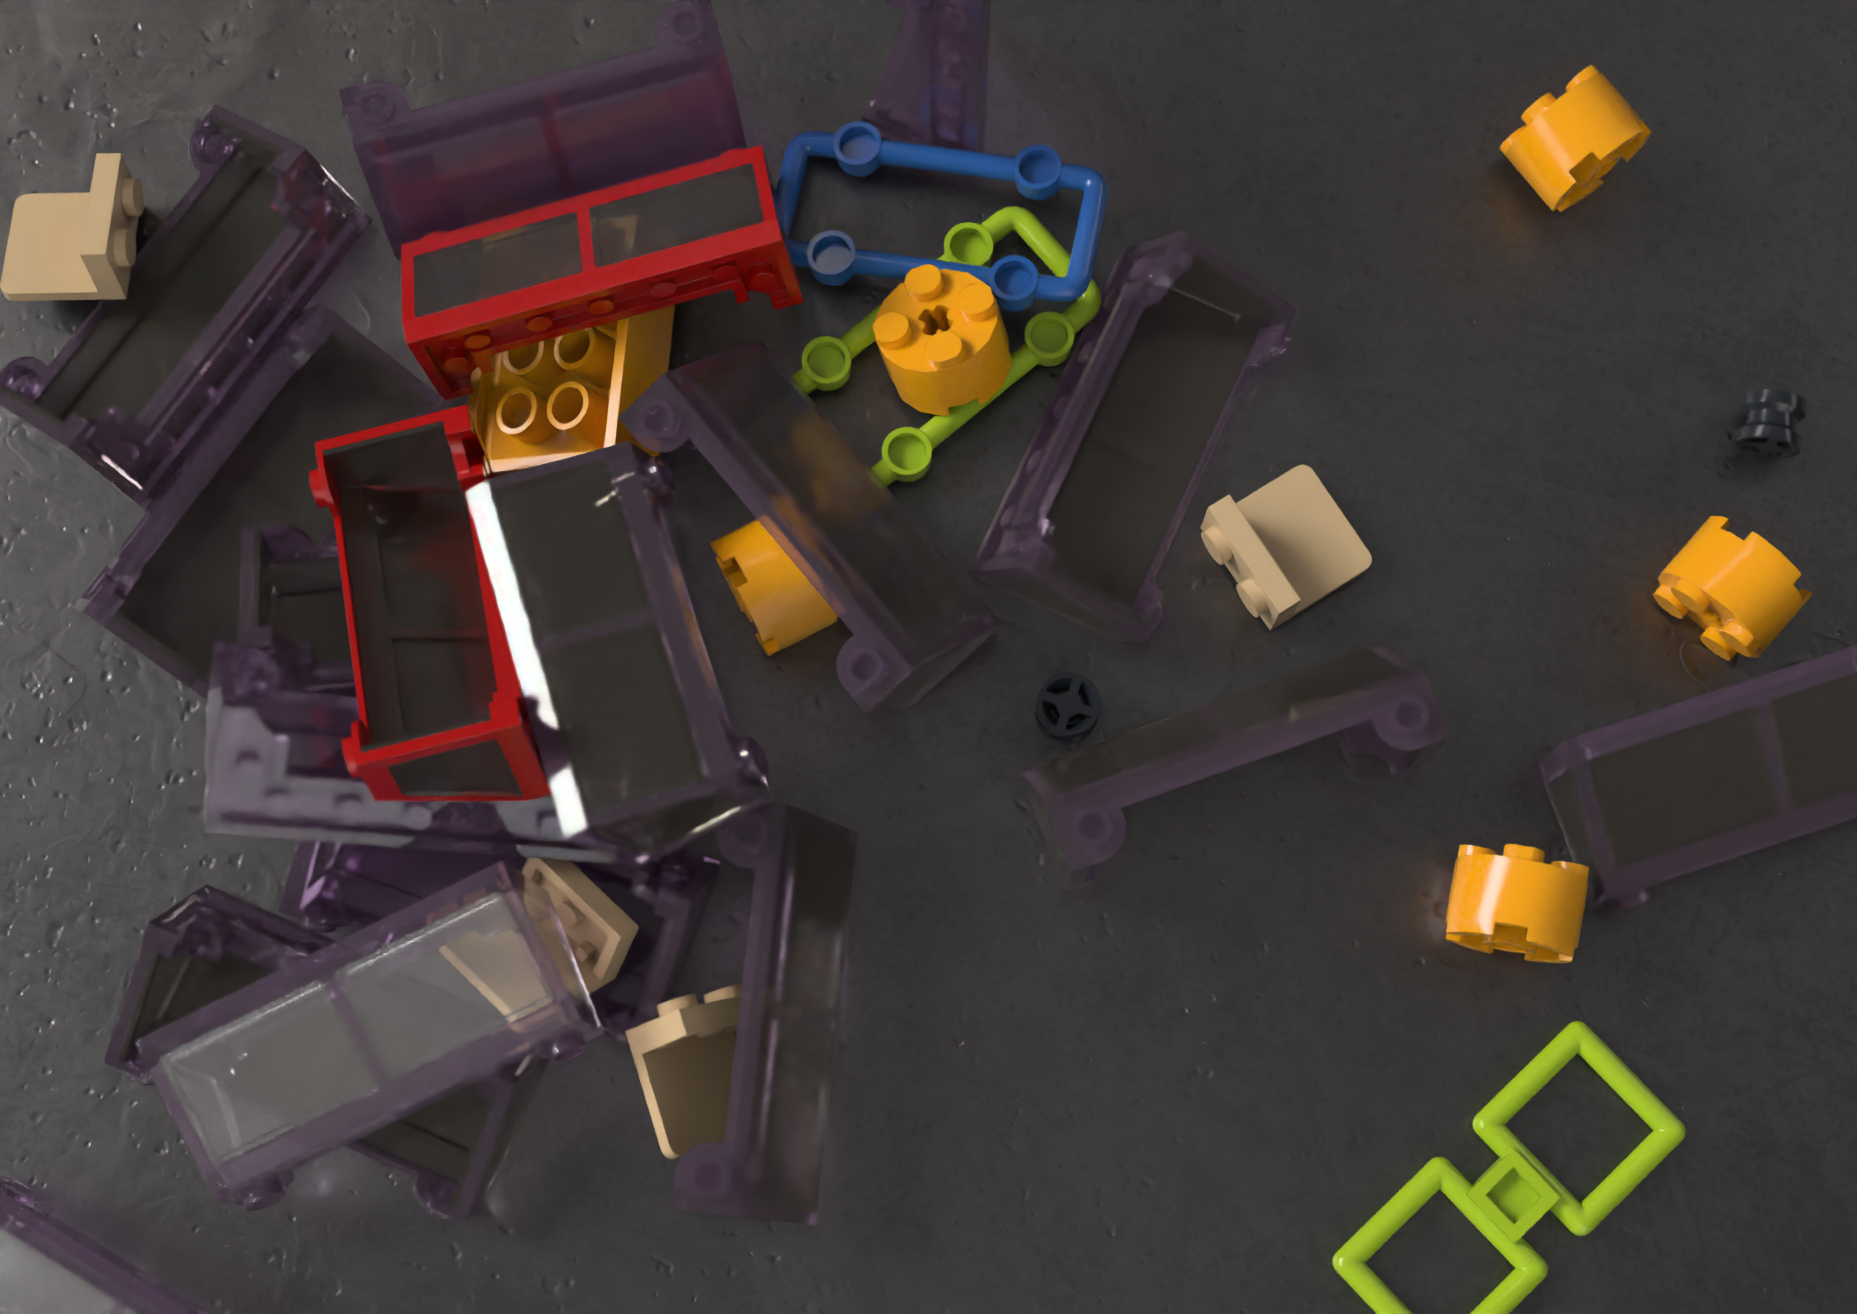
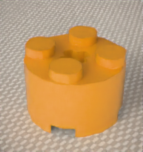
(1575, 139)
(942, 340)
(770, 588)
(1731, 589)
(1516, 903)

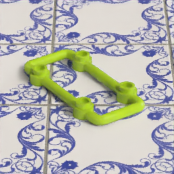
(1046, 340)

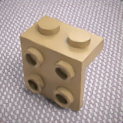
(75, 241)
(1284, 545)
(591, 921)
(688, 1067)

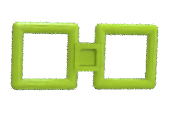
(1517, 1185)

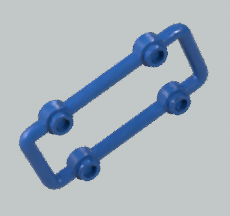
(1013, 278)

